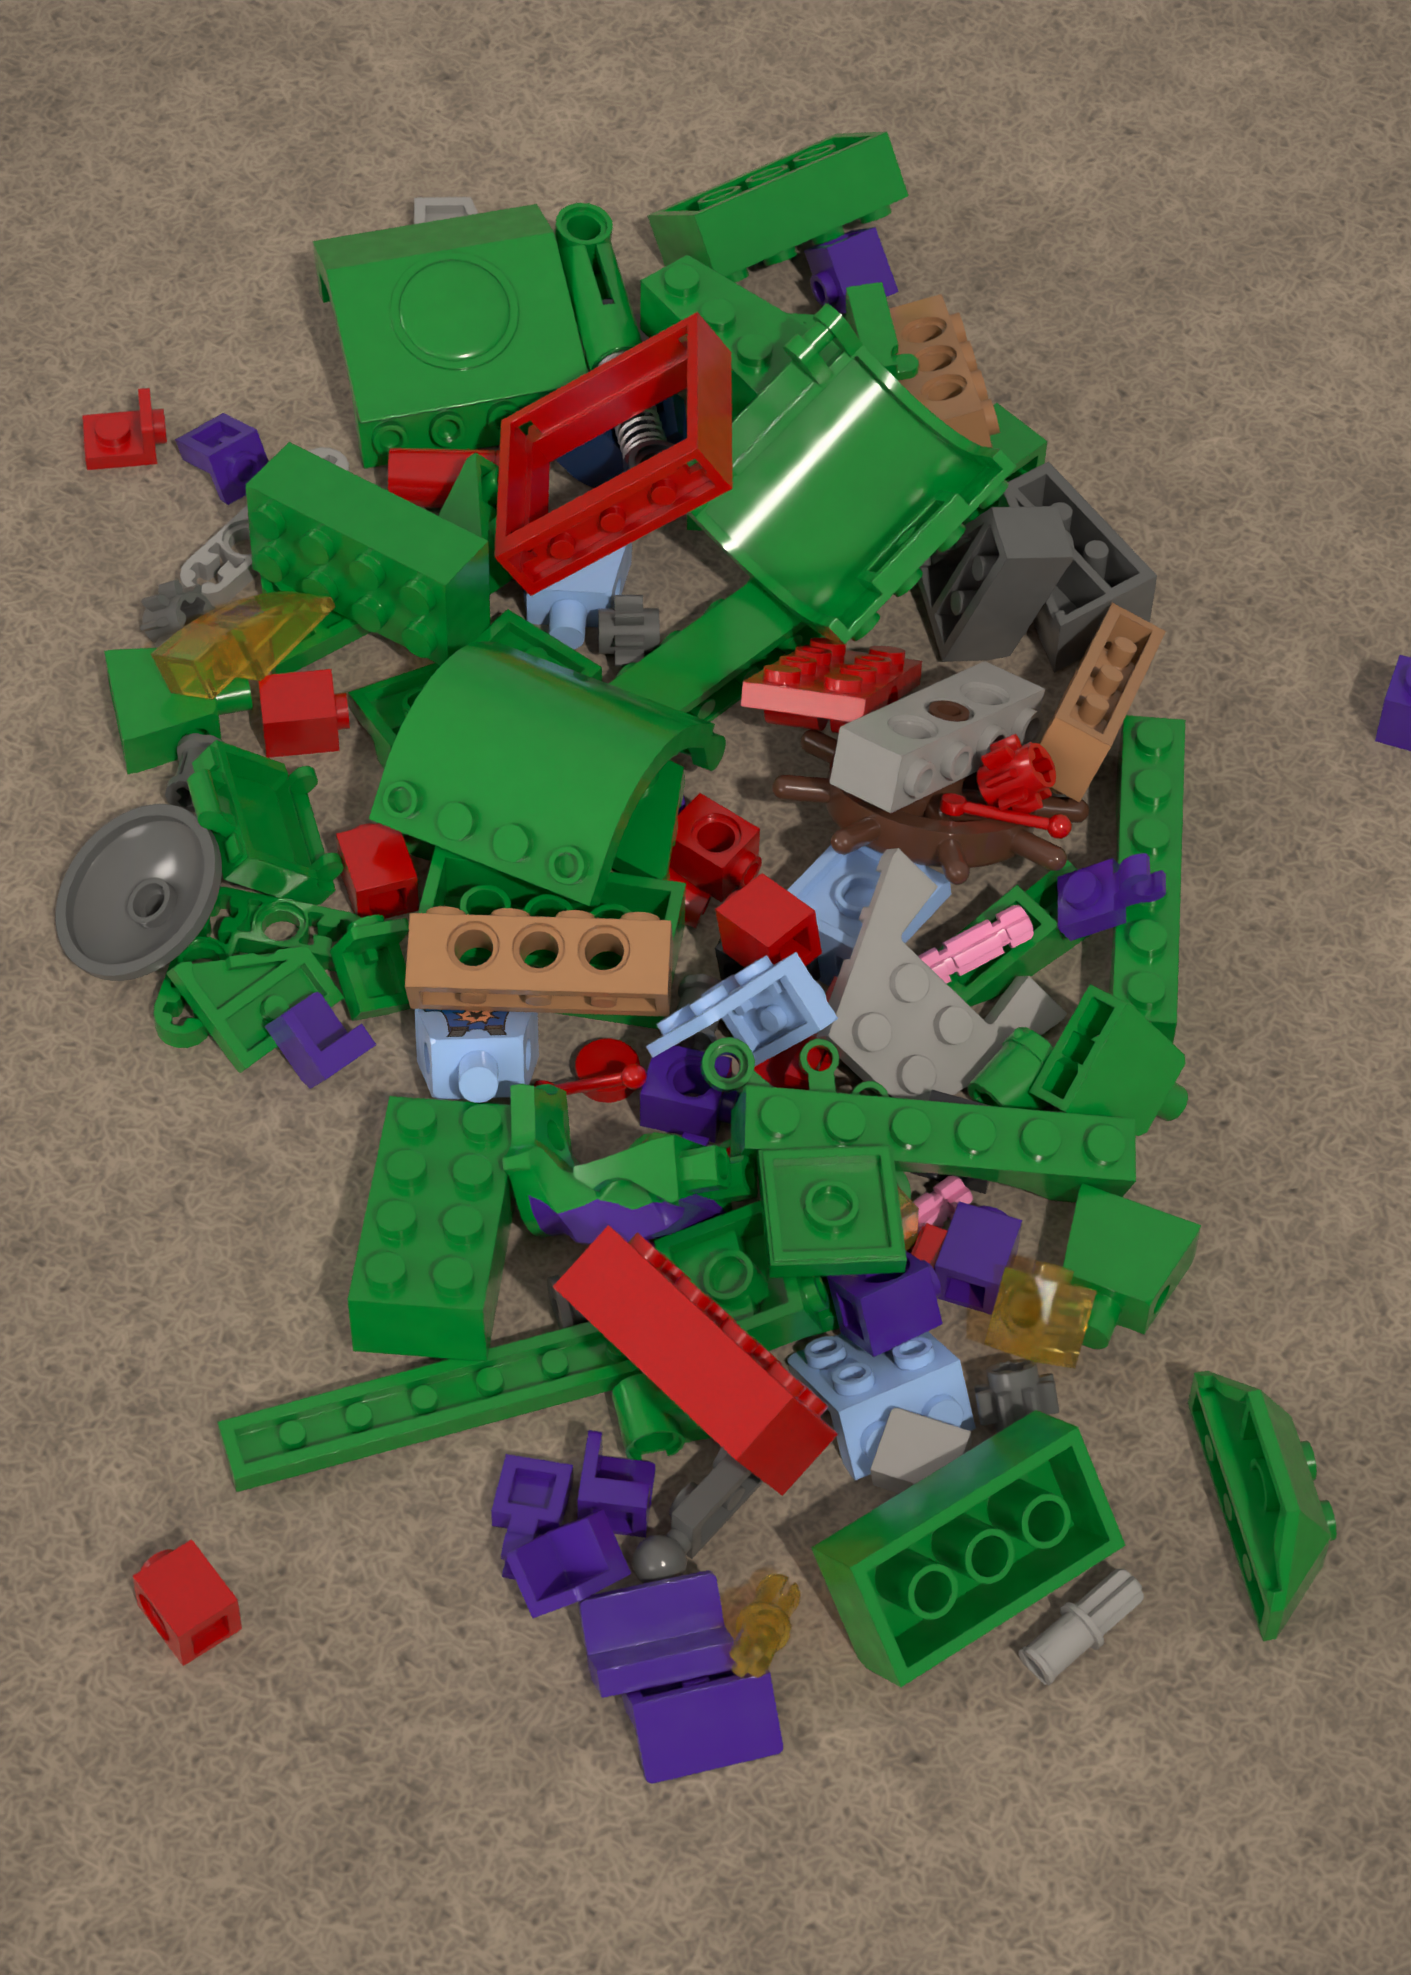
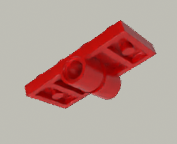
(830, 683)

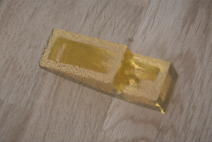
(238, 641)

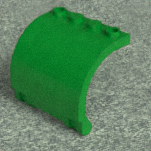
(844, 484)
(531, 766)

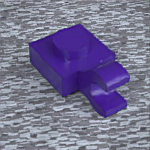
(1099, 894)
(529, 1500)

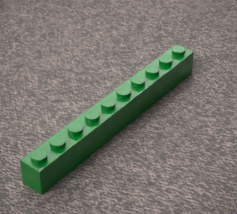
(739, 635)

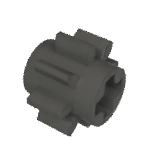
(172, 610)
(628, 629)
(1014, 1392)

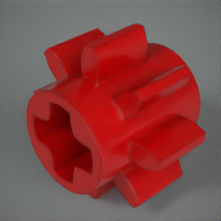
(1016, 775)

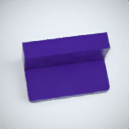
(655, 1633)
(704, 1724)

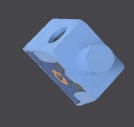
(475, 1052)

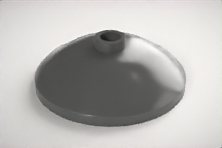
(138, 892)

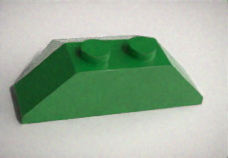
(1264, 1494)

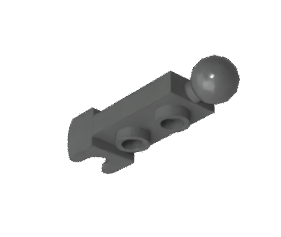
(695, 1519)

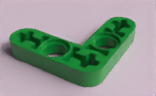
(245, 933)

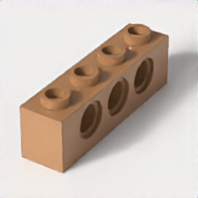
(948, 369)
(1099, 698)
(568, 985)

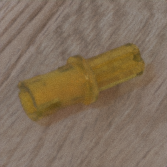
(764, 1626)

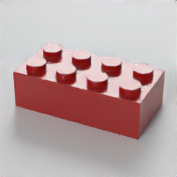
(699, 1357)

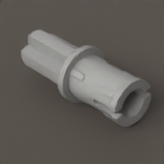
(1082, 1625)

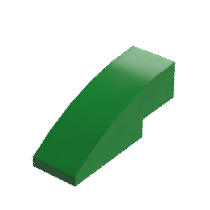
(1028, 958)

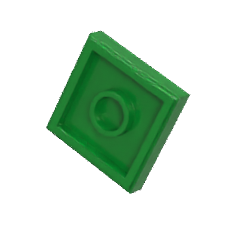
(831, 1211)

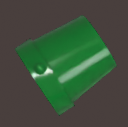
(1012, 1072)

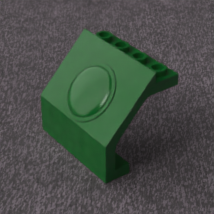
(449, 327)

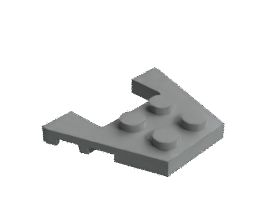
(901, 1018)

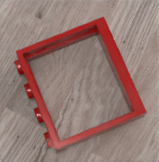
(550, 546)

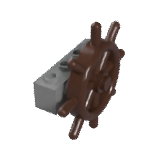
(907, 755)

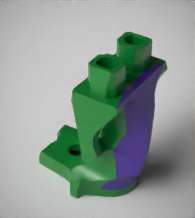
(647, 1189)

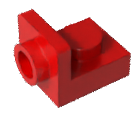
(124, 437)

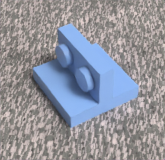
(839, 889)

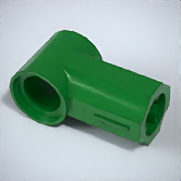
(651, 1419)

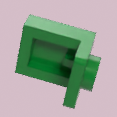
(372, 967)

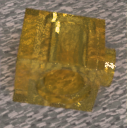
(1044, 1338)

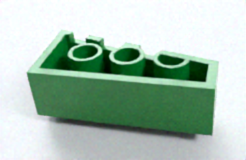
(741, 319)

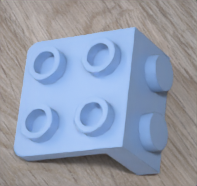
(760, 1005)
(865, 1388)

